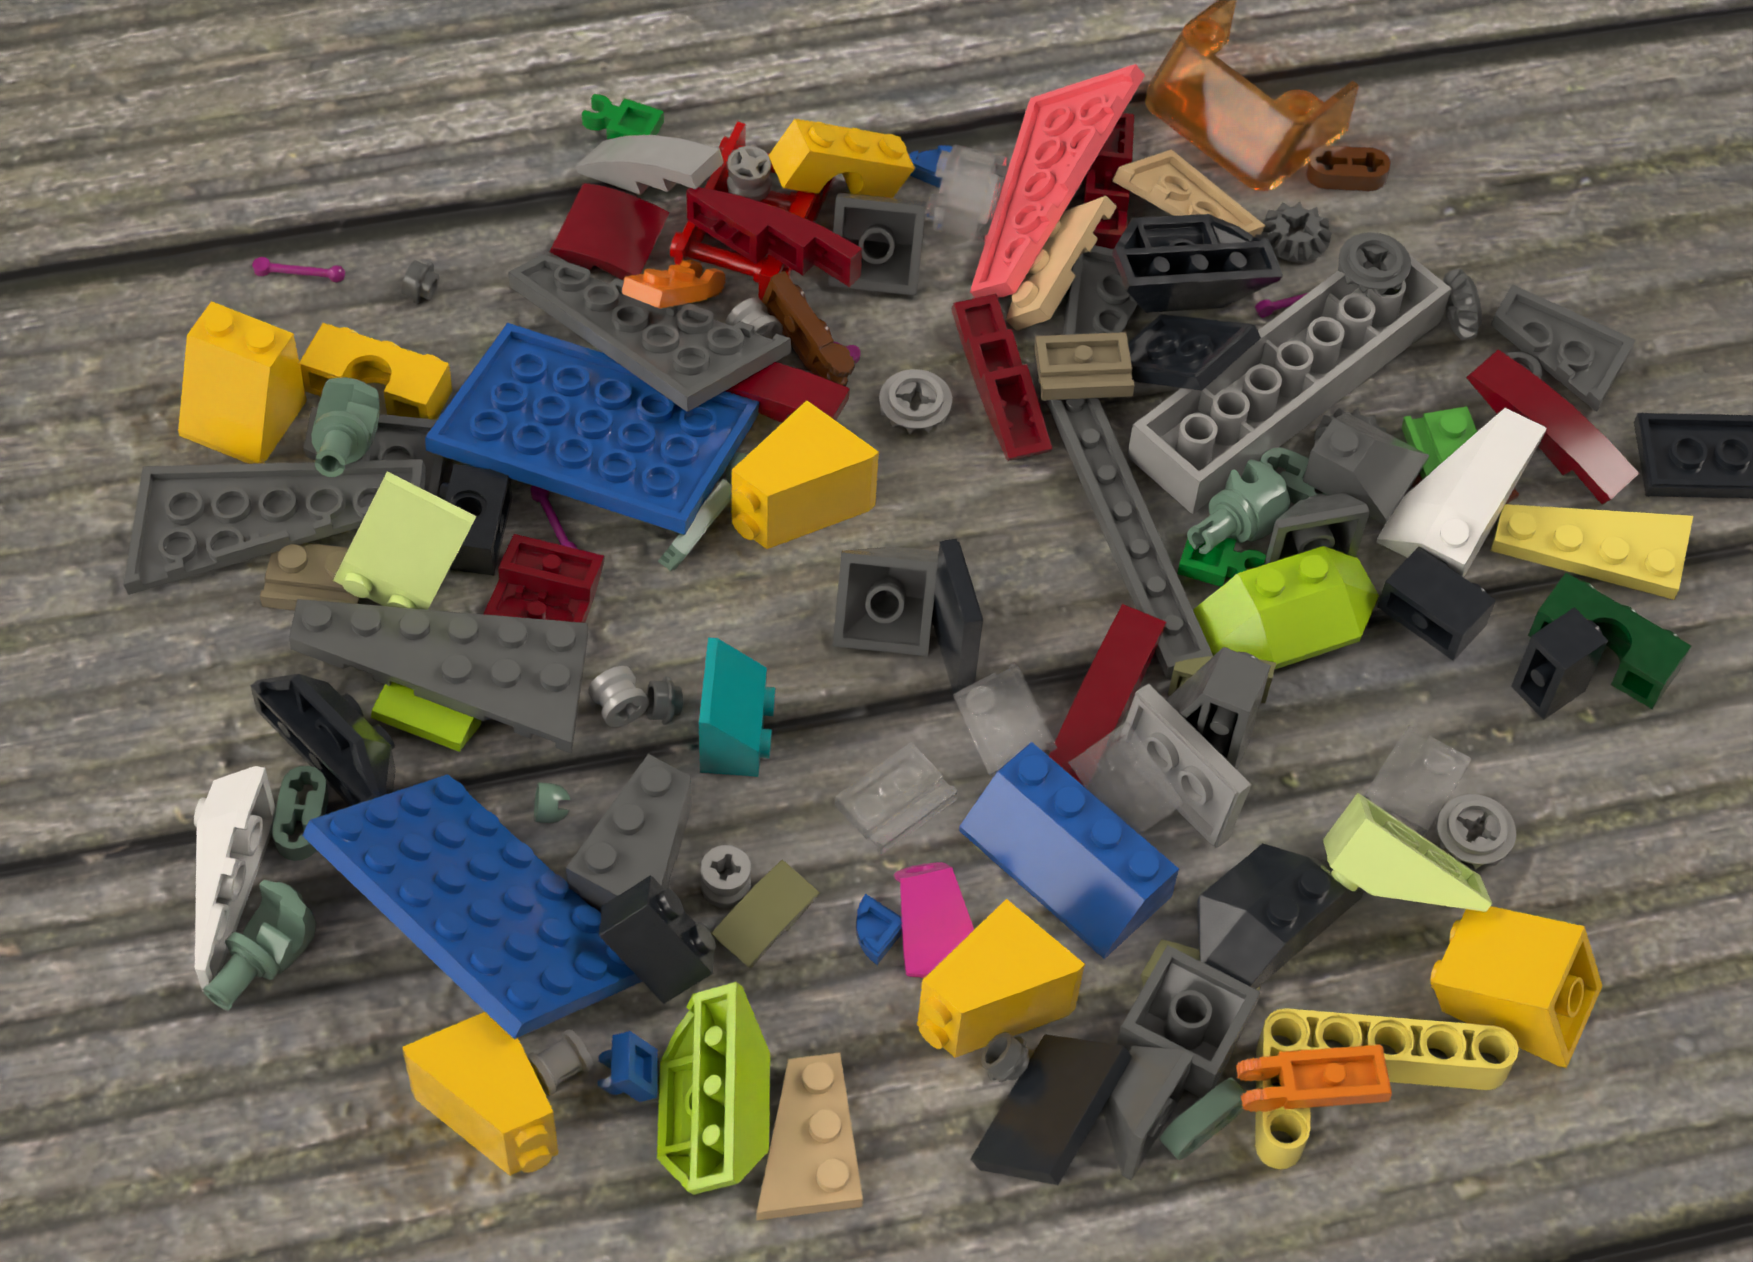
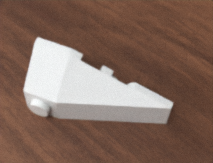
(1464, 495)
(231, 843)

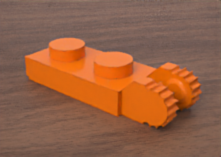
(676, 285)
(1317, 1078)

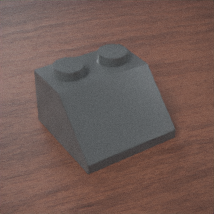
(889, 237)
(1191, 1010)

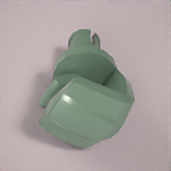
(344, 424)
(1243, 509)
(268, 945)

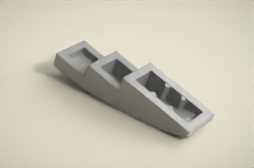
(652, 161)

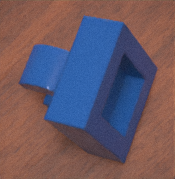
(632, 1067)

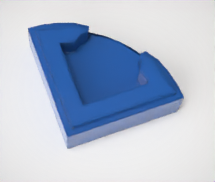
(926, 165)
(876, 928)

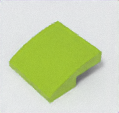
(423, 718)

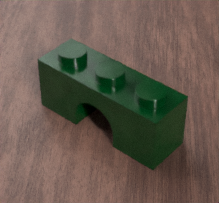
(1646, 652)

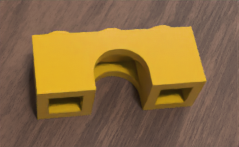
(818, 151)
(414, 382)

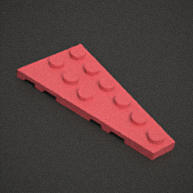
(1049, 162)

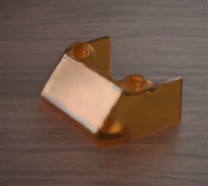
(1232, 118)

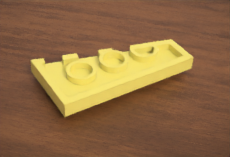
(1610, 546)

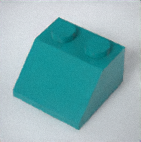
(734, 712)

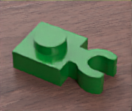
(622, 120)
(1218, 563)

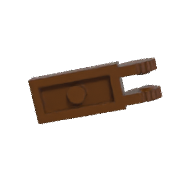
(808, 334)

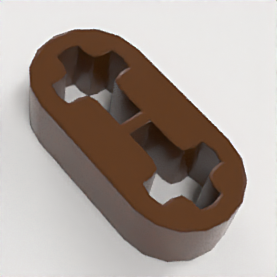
(1348, 168)

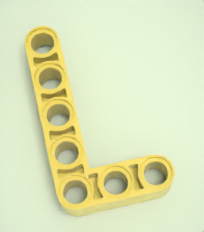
(1410, 1065)

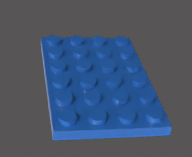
(590, 429)
(474, 902)

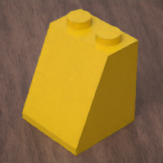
(239, 384)
(803, 479)
(1520, 976)
(998, 982)
(485, 1092)

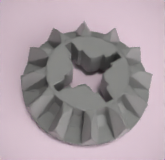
(898, 393)
(1465, 813)

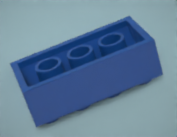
(1069, 850)

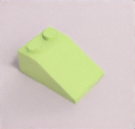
(403, 546)
(1395, 862)

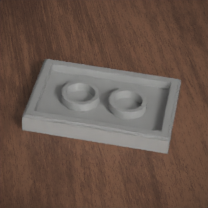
(1197, 771)

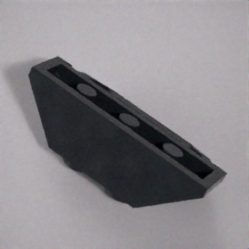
(1192, 262)
(329, 734)
(1267, 912)

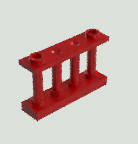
(688, 244)

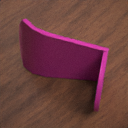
(931, 916)

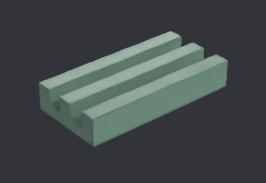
(706, 515)

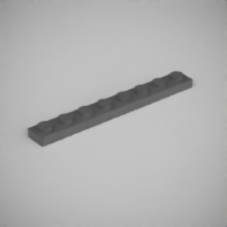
(1128, 527)

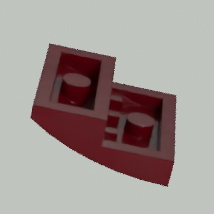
(609, 231)
(545, 581)

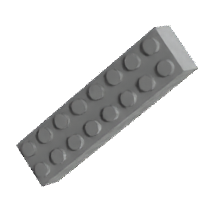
(1283, 382)

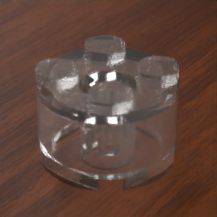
(966, 192)

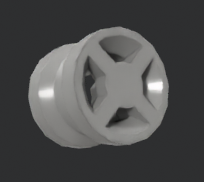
(755, 165)
(755, 313)
(618, 696)
(734, 884)

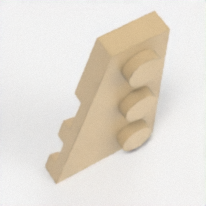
(1182, 190)
(1051, 271)
(812, 1144)

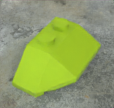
(1290, 607)
(714, 1092)

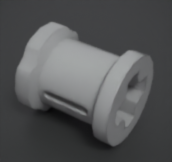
(560, 1061)

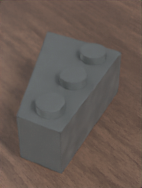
(1224, 701)
(635, 836)

